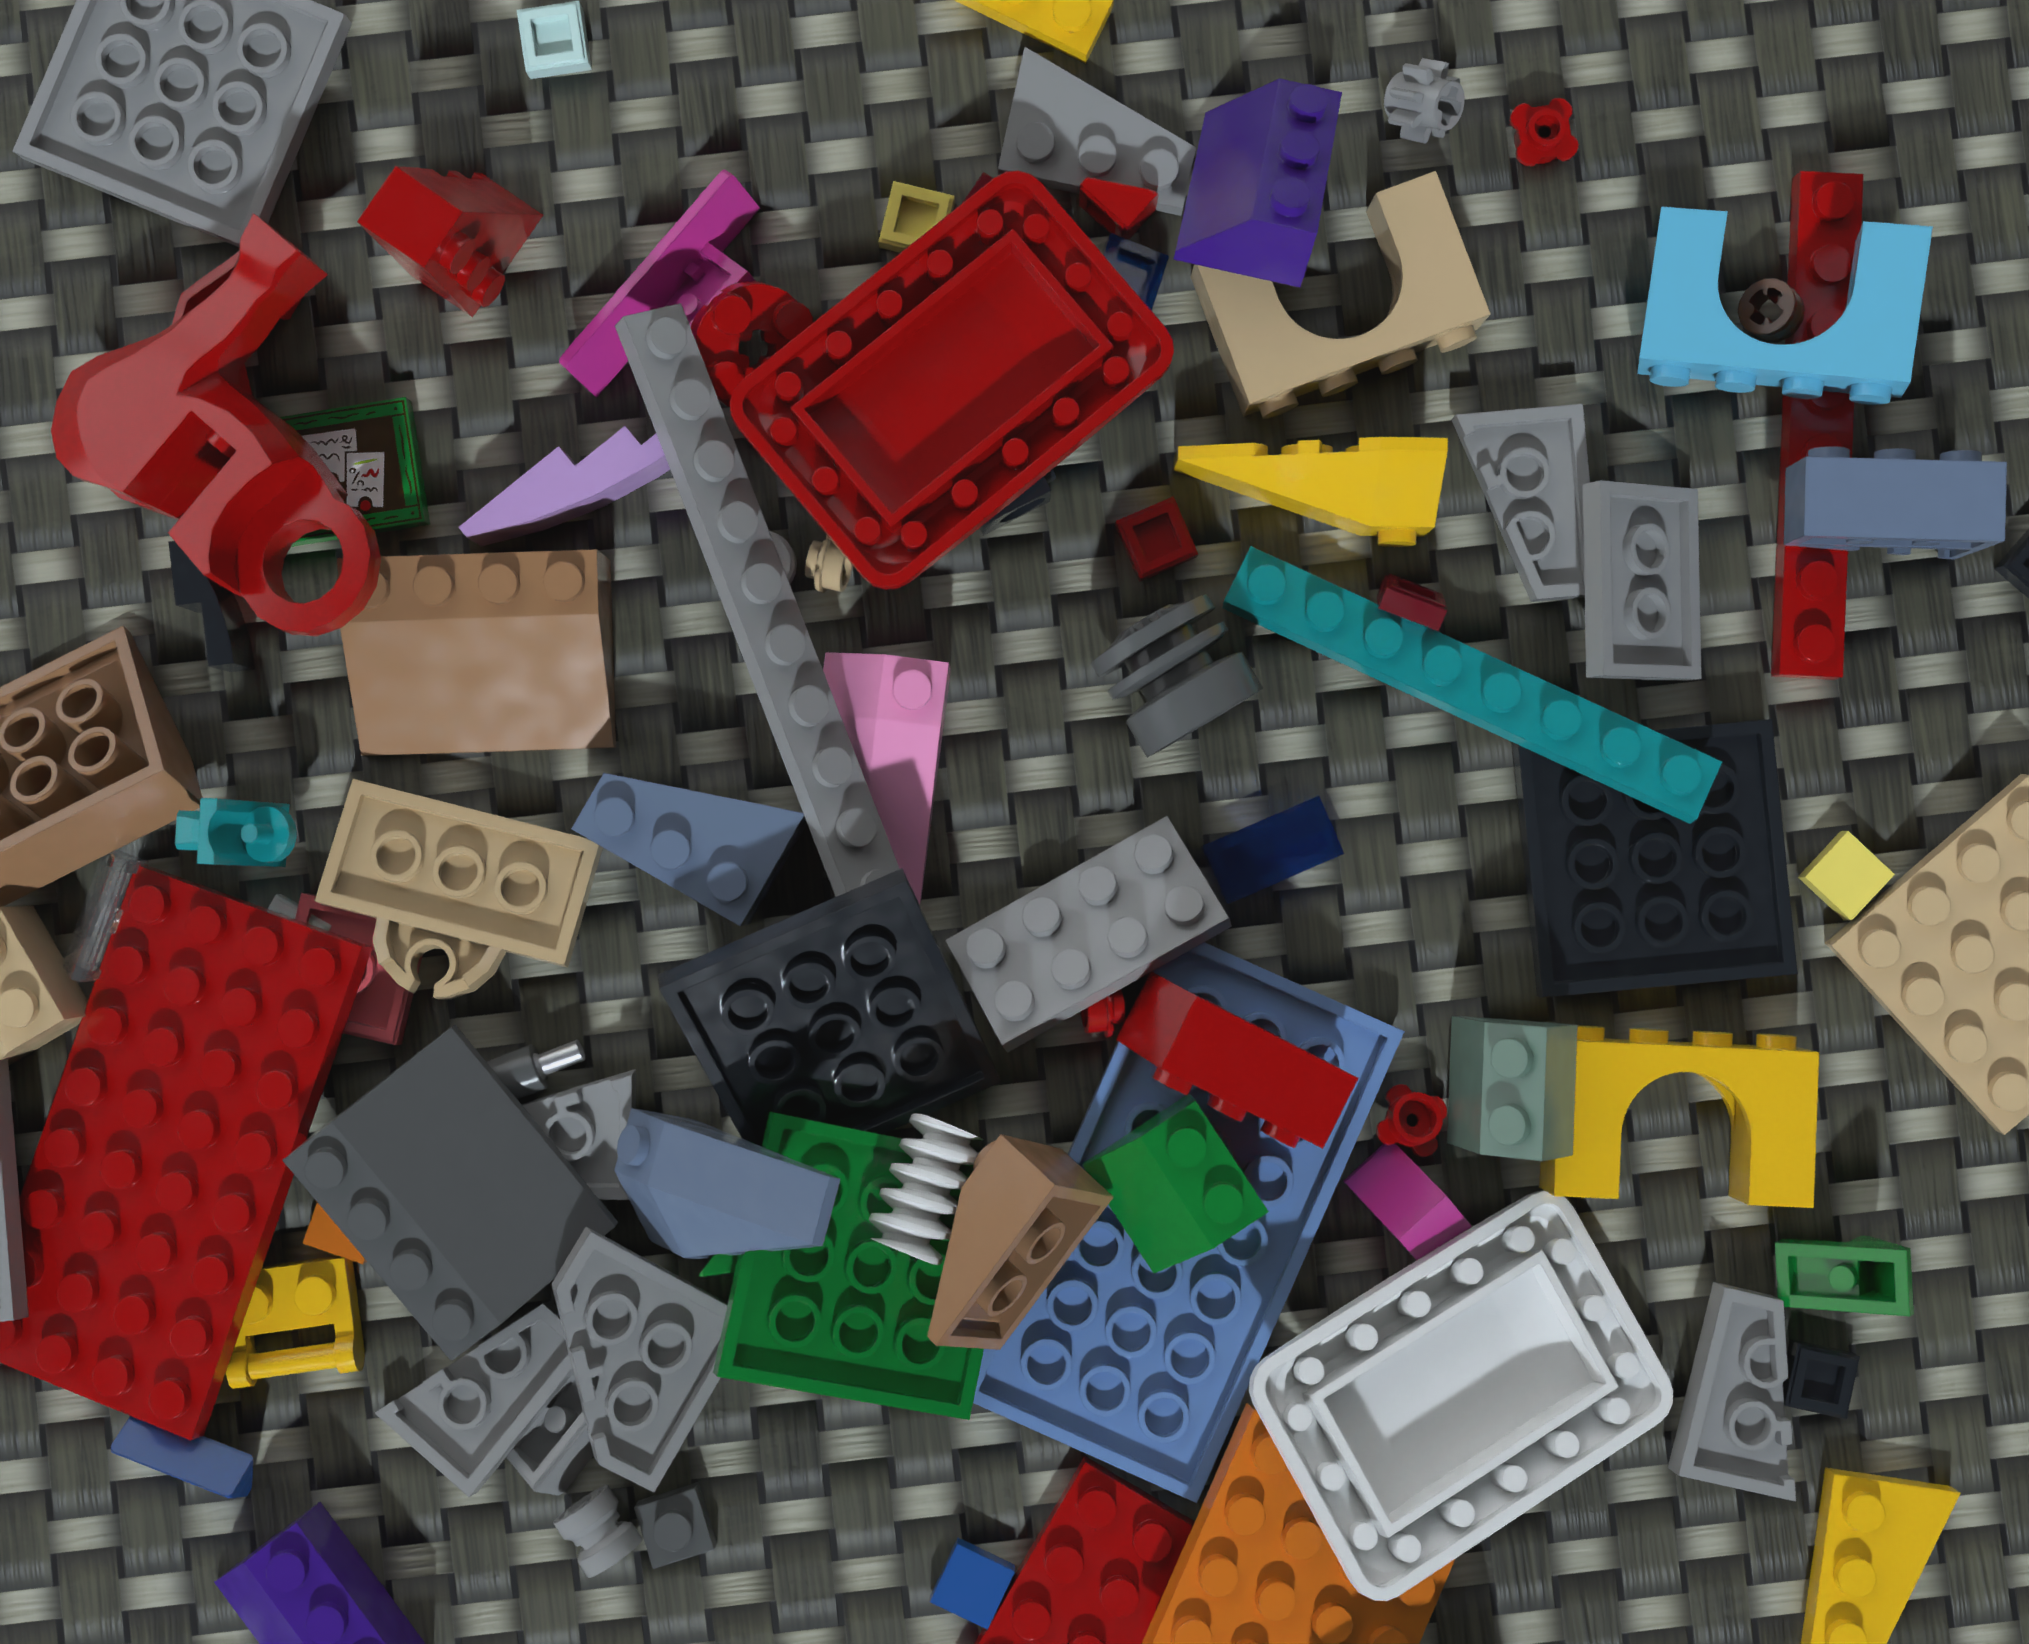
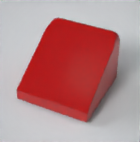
(1116, 205)

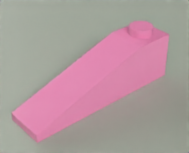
(896, 730)

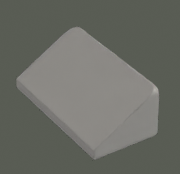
(555, 1444)

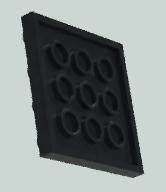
(1649, 899)
(833, 1017)

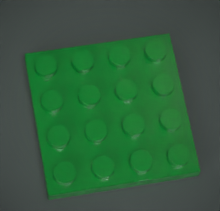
(851, 1311)

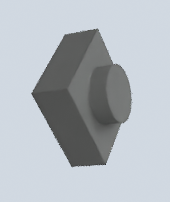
(675, 1525)

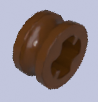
(1756, 296)

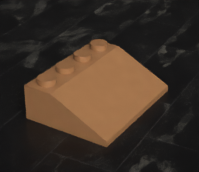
(484, 654)
(85, 763)

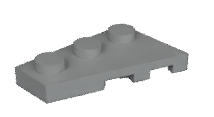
(1074, 131)
(1533, 480)
(587, 1128)
(1734, 1401)

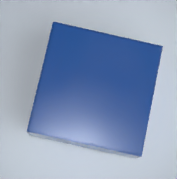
(972, 1583)

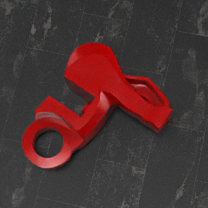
(187, 439)

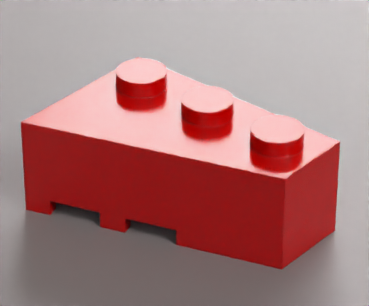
(450, 231)
(1235, 1063)

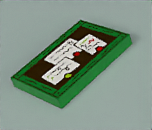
(373, 458)

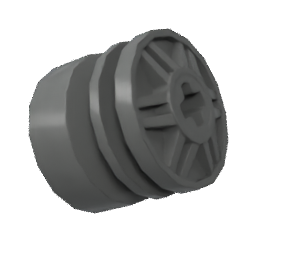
(1175, 674)

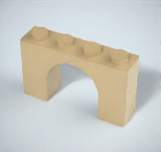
(1431, 304)

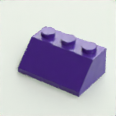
(1260, 182)
(313, 1590)

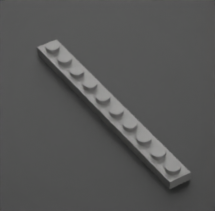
(757, 597)

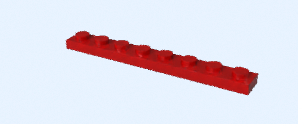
(1807, 579)

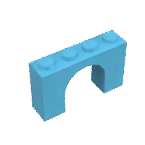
(1861, 354)

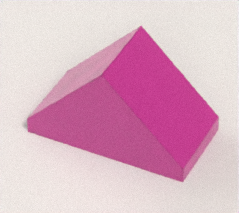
(1406, 1201)

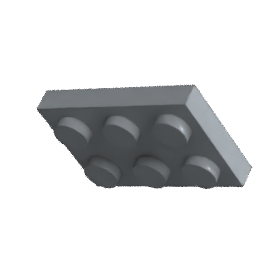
(1641, 581)

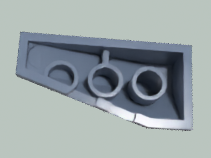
(717, 1192)

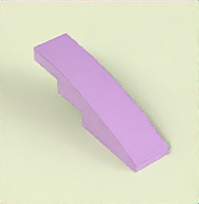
(564, 490)

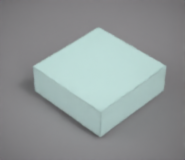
(554, 39)

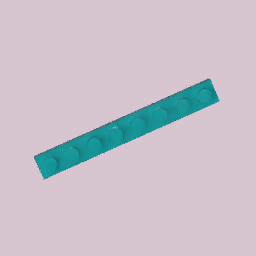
(1472, 685)

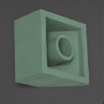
(1512, 1087)

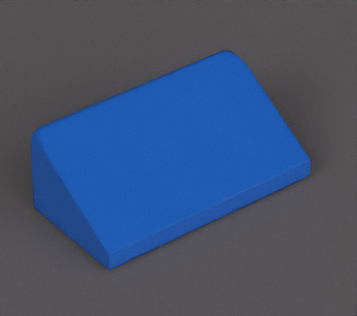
(195, 1461)

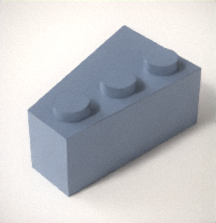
(1895, 502)
(694, 841)

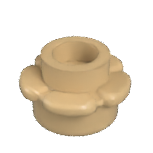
(827, 566)

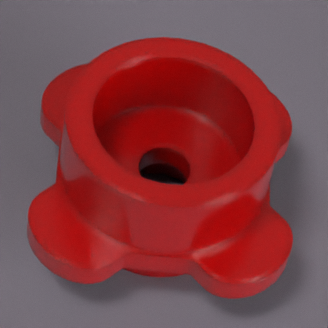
(1533, 148)
(1429, 1115)

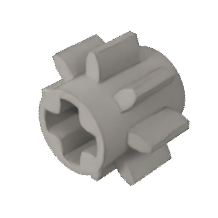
(1424, 100)

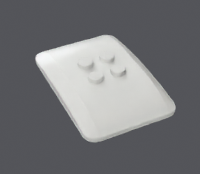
(1460, 1393)

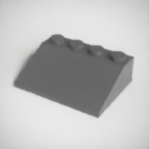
(450, 1191)

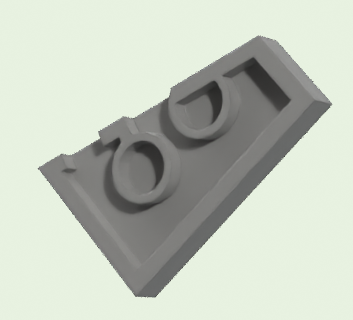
(486, 1400)

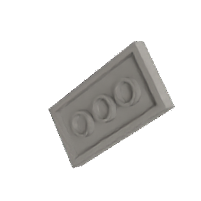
(1088, 933)

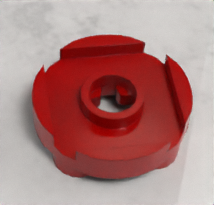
(733, 318)

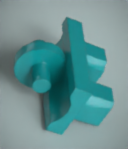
(237, 832)

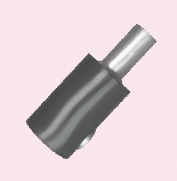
(527, 1071)

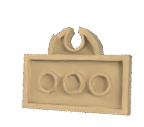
(456, 885)

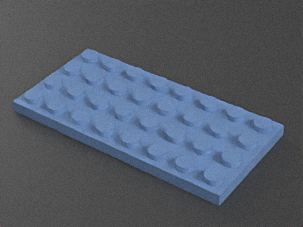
(1160, 1361)

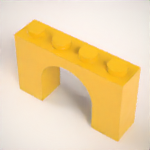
(1765, 1089)

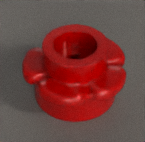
(1104, 1014)

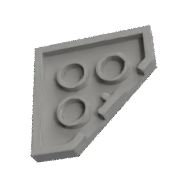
(637, 1352)

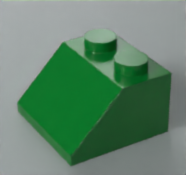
(1176, 1186)

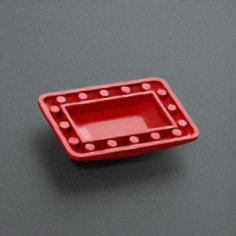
(952, 380)

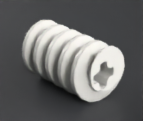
(925, 1188)

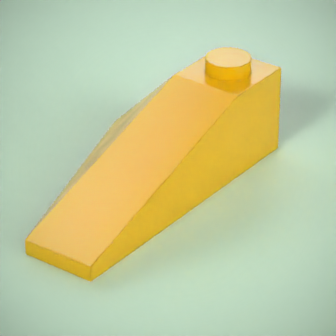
(1370, 489)

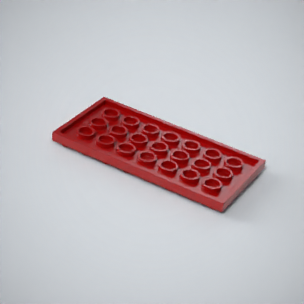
(172, 1146)

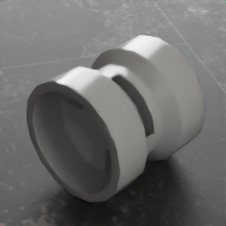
(595, 1527)

